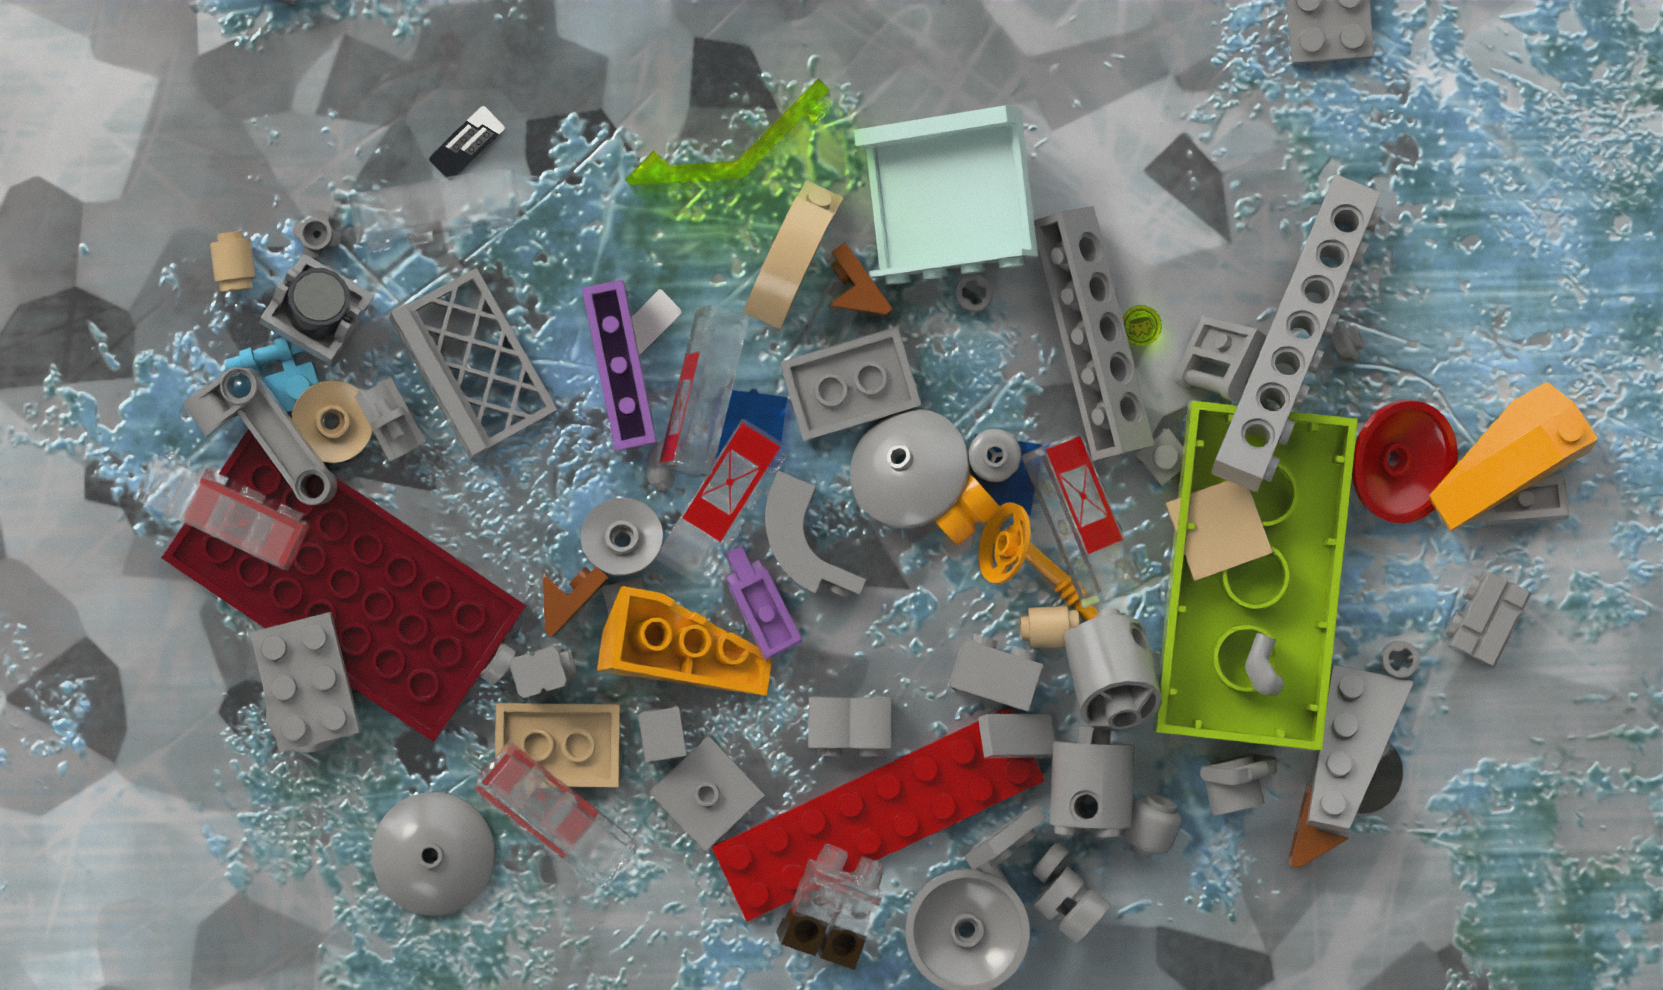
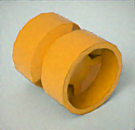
(972, 507)

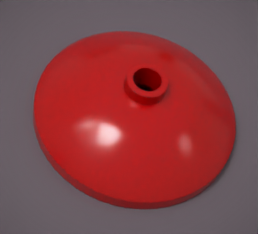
(1420, 458)

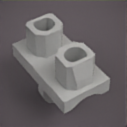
(390, 419)

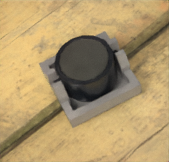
(316, 308)

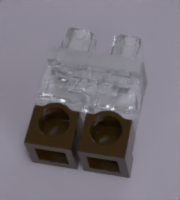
(833, 908)

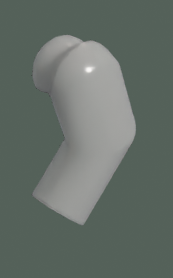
(657, 476)
(1259, 668)

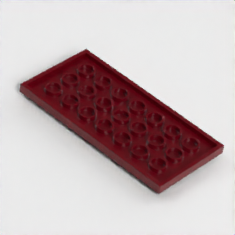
(403, 608)

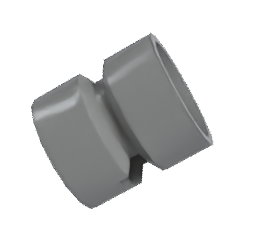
(1081, 915)

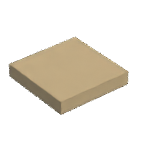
(1225, 529)

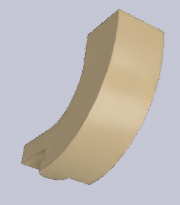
(792, 254)

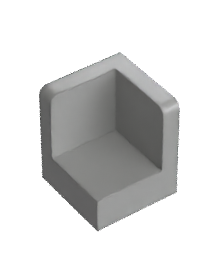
(662, 734)

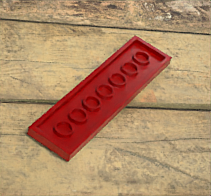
(871, 815)

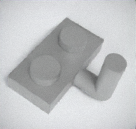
(995, 848)

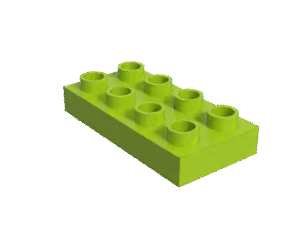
(1279, 595)

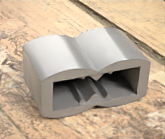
(849, 724)

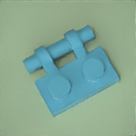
(284, 385)

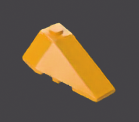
(1519, 449)
(665, 642)

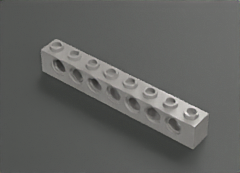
(1345, 203)

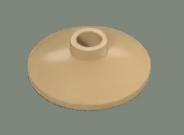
(352, 428)

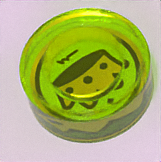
(1142, 325)

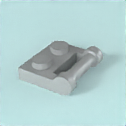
(1222, 345)

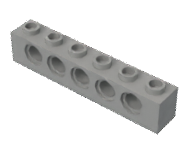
(1093, 333)

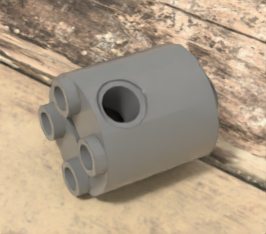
(1113, 671)
(1093, 769)

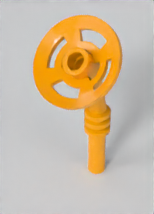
(1016, 547)

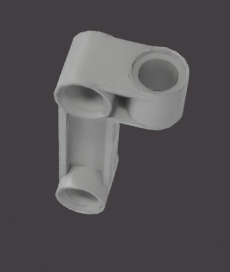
(270, 426)

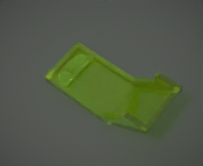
(659, 176)

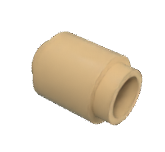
(233, 262)
(1047, 625)

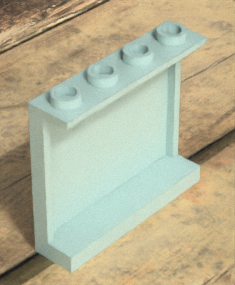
(950, 193)

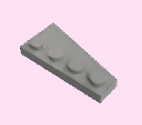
(1356, 731)

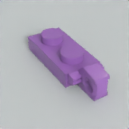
(760, 604)

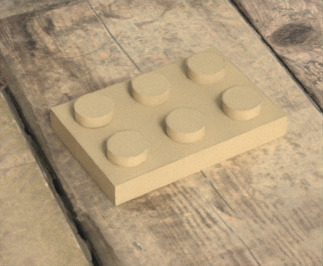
(567, 739)

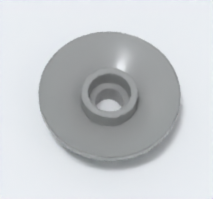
(621, 519)

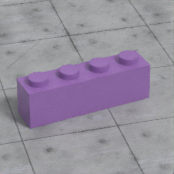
(619, 365)

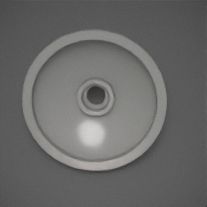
(921, 485)
(462, 845)
(973, 961)

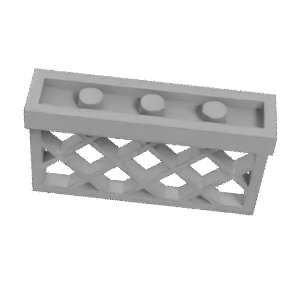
(442, 382)

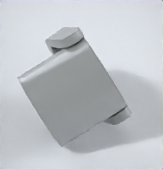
(1235, 782)

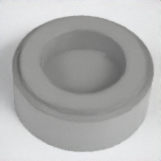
(498, 664)
(1050, 862)

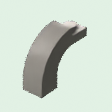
(785, 532)

